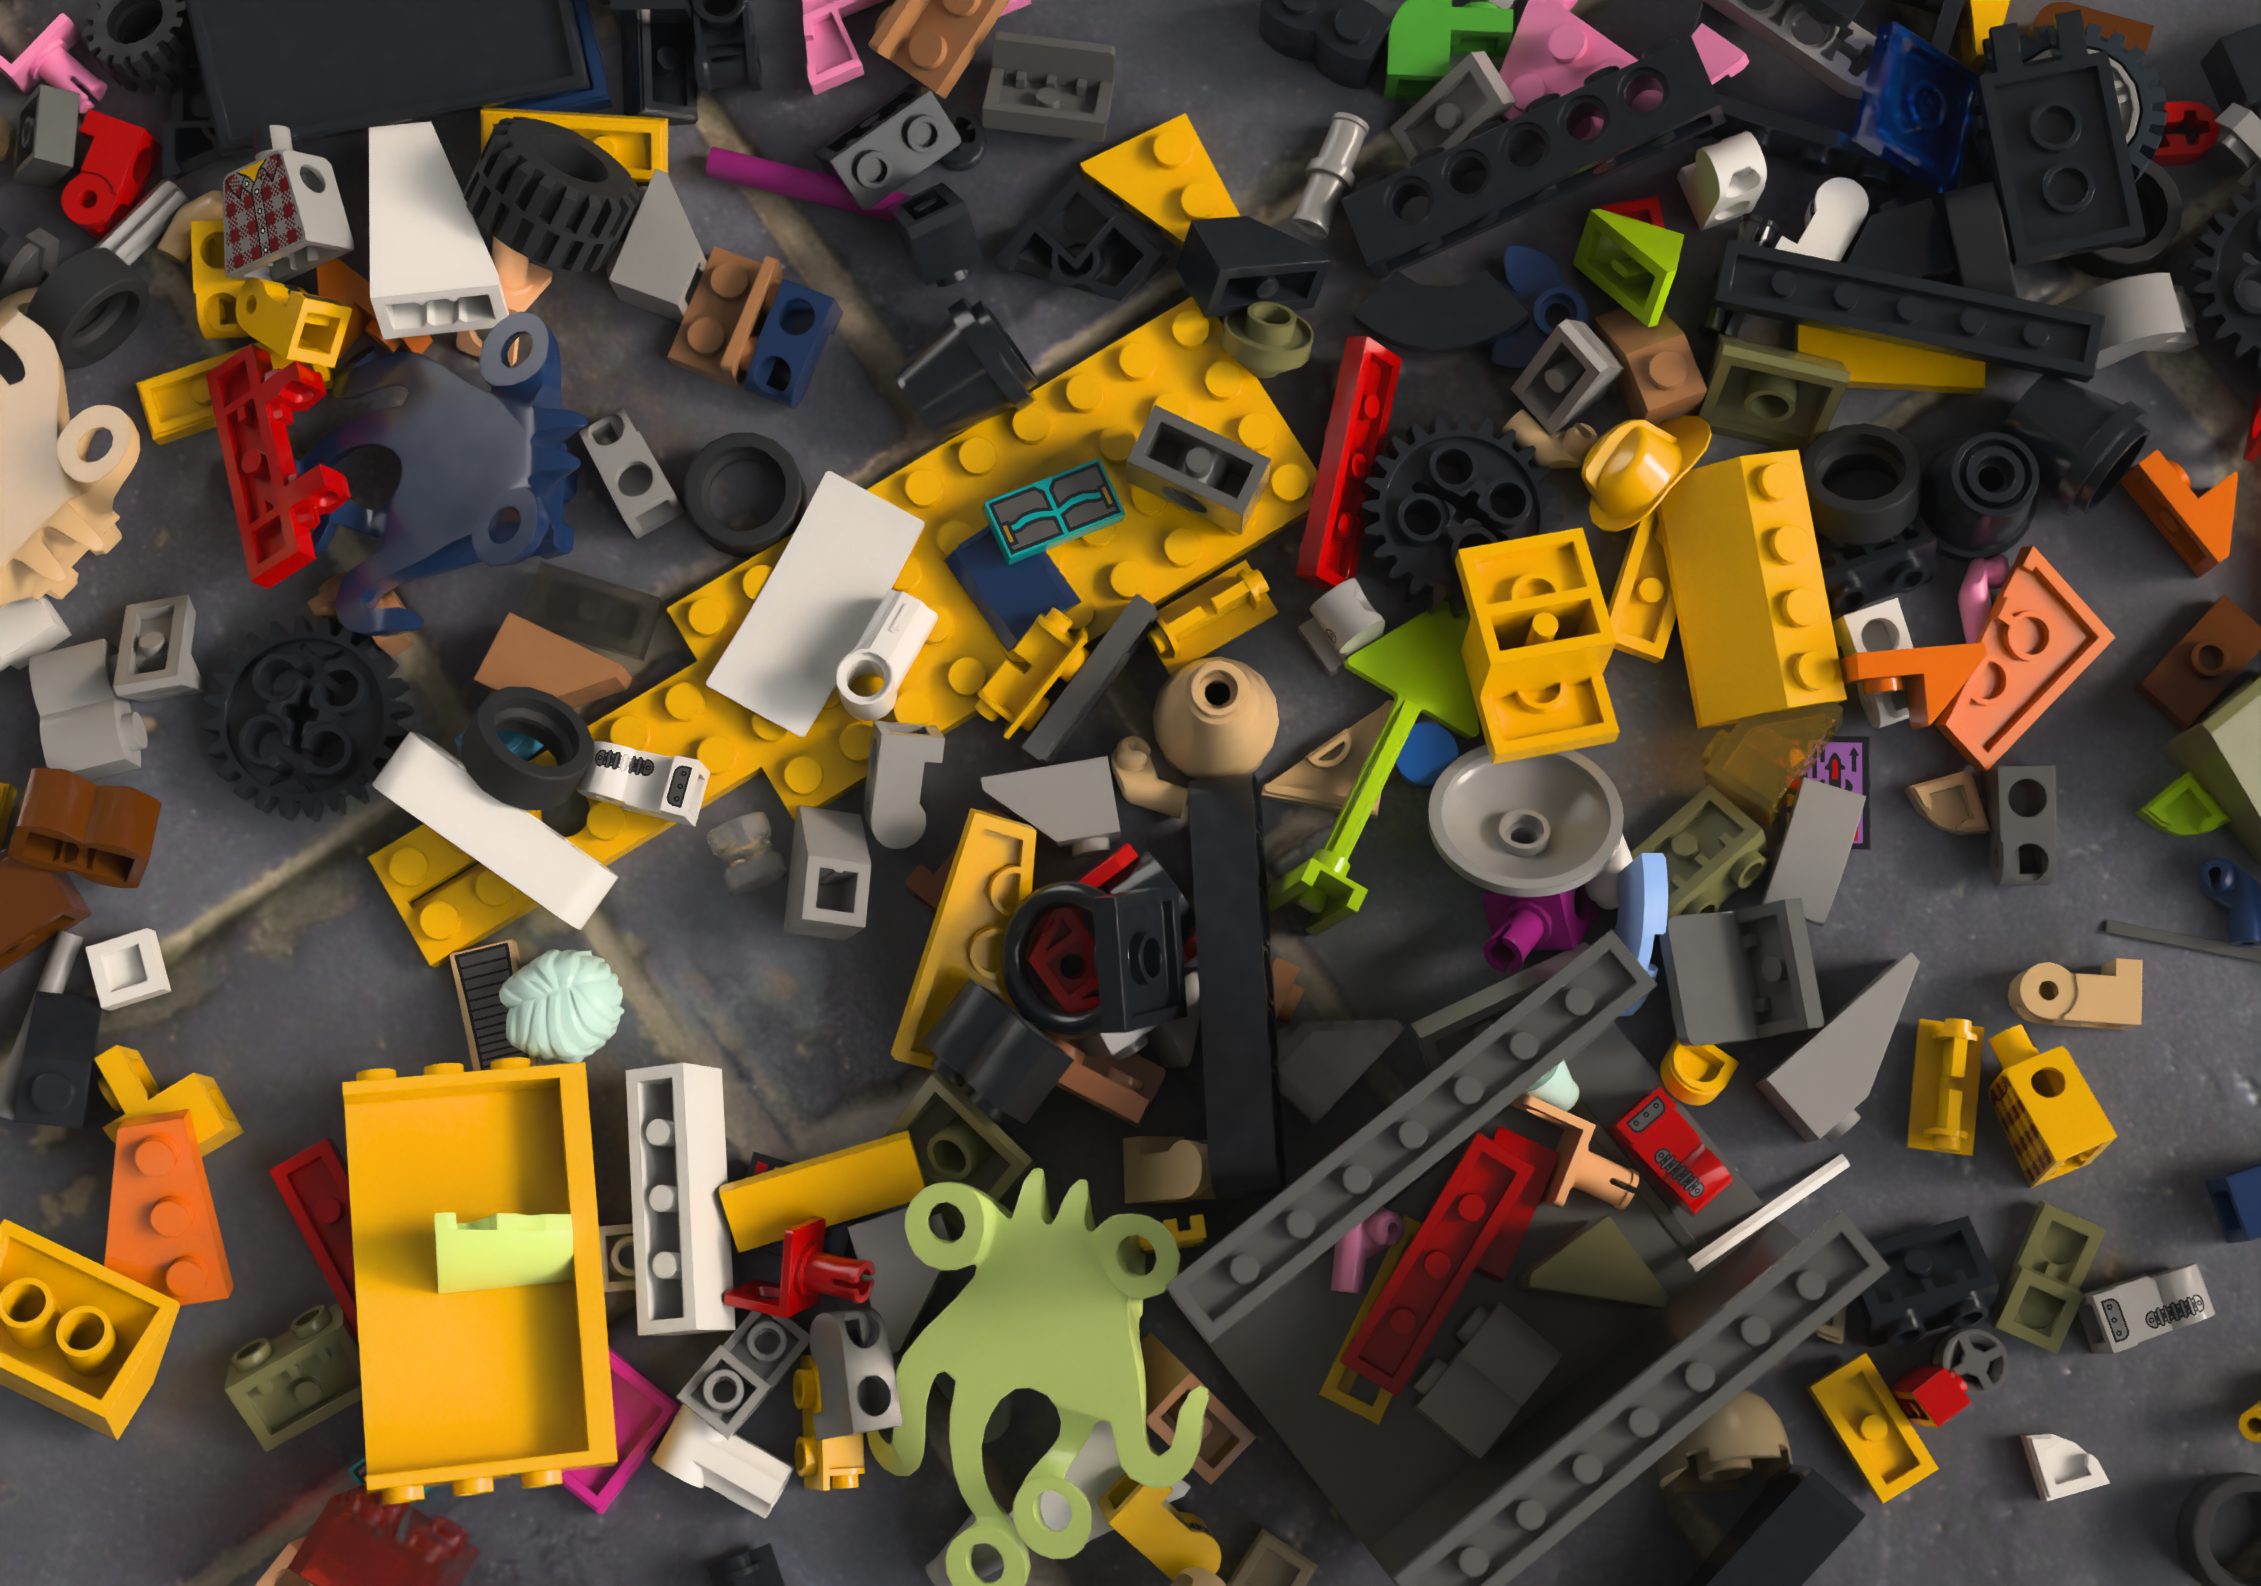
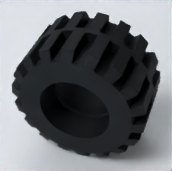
(551, 194)

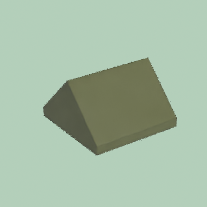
(1771, 393)
(960, 1144)
(1595, 1266)

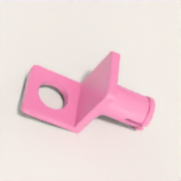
(49, 60)

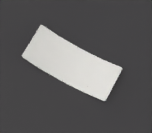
(816, 604)

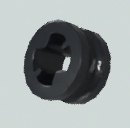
(968, 154)

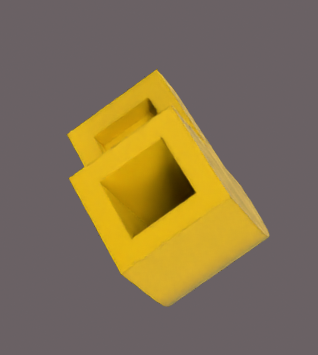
(131, 1088)

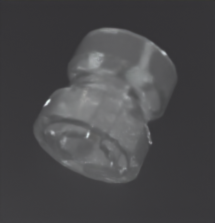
(747, 853)

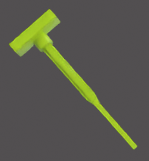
(1424, 675)

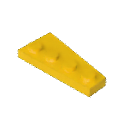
(980, 894)

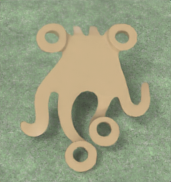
(49, 492)

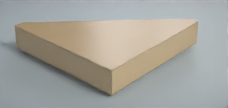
(1330, 770)

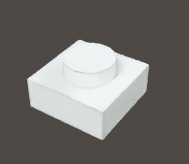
(128, 969)

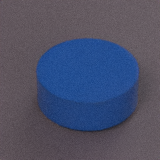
(1426, 755)

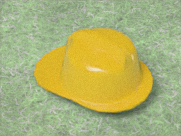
(1638, 465)

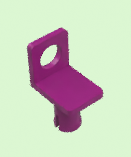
(1534, 924)

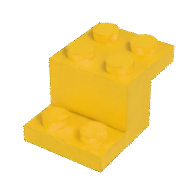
(1537, 645)

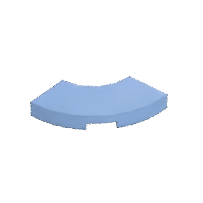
(1642, 910)

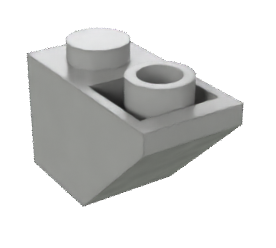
(660, 256)
(827, 875)

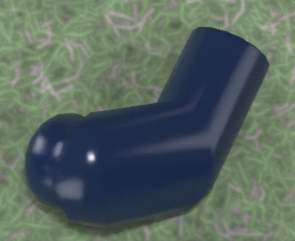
(2235, 894)

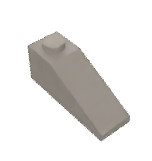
(1838, 1063)

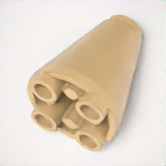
(1211, 738)

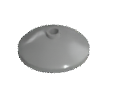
(1550, 802)

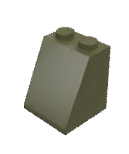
(2226, 759)

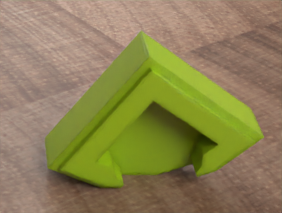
(2183, 809)

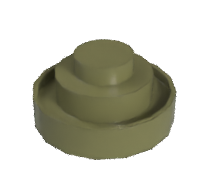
(1267, 339)

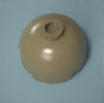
(1726, 1447)

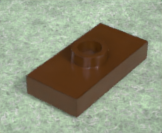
(2202, 663)

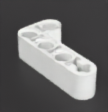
(500, 836)

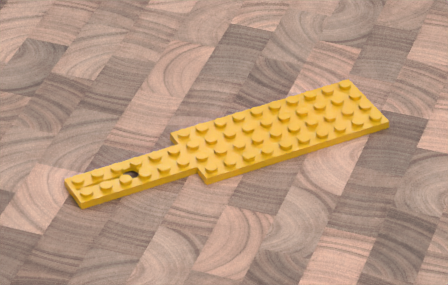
(1152, 552)

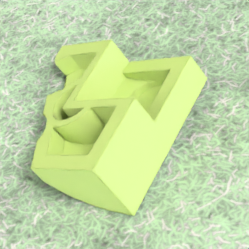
(502, 1251)

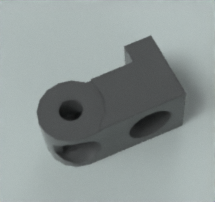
(2021, 824)
(854, 1373)

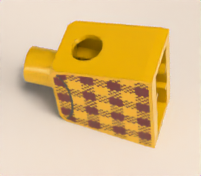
(2046, 1108)

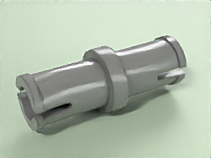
(1329, 175)

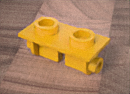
(1211, 616)
(1020, 694)
(1945, 1086)
(823, 1458)

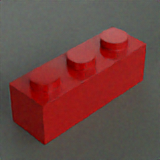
(1930, 1395)

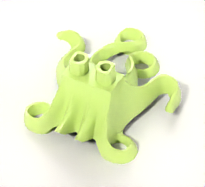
(1045, 1313)

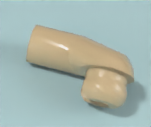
(177, 238)
(1557, 450)

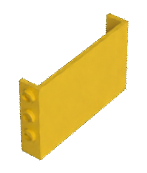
(485, 1376)

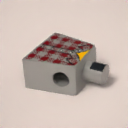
(282, 212)

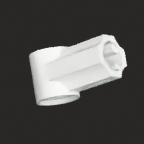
(885, 651)
(730, 1467)

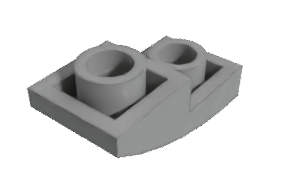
(1814, 848)
(744, 1371)

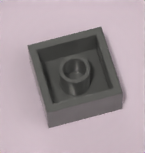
(45, 136)

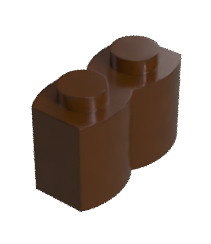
(84, 828)

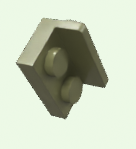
(1708, 853)
(297, 1376)

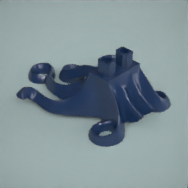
(477, 469)

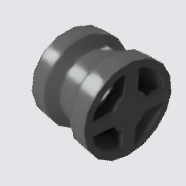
(1981, 1357)

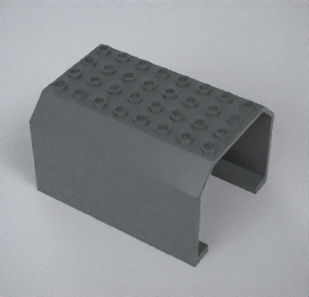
(1626, 1375)

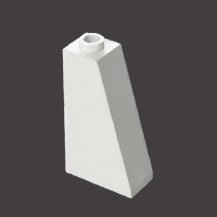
(424, 244)

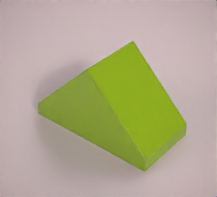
(1630, 261)

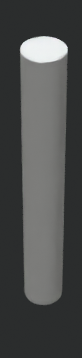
(52, 980)

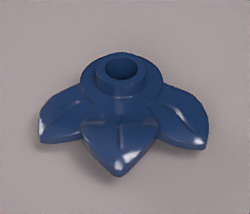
(1537, 286)

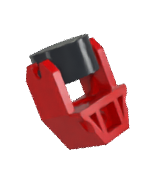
(1065, 934)

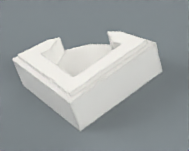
(2061, 1466)

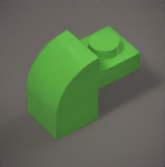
(1431, 31)

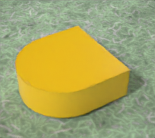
(1696, 1072)

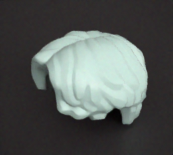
(562, 1005)

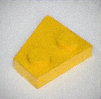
(1163, 178)

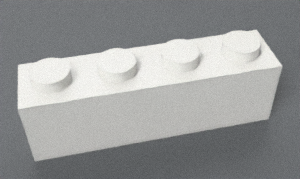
(676, 1200)

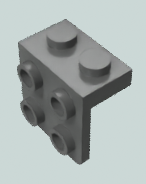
(1741, 974)

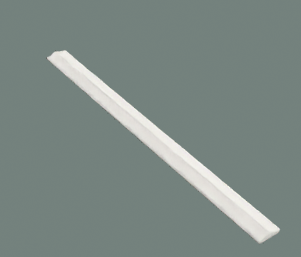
(1768, 1213)

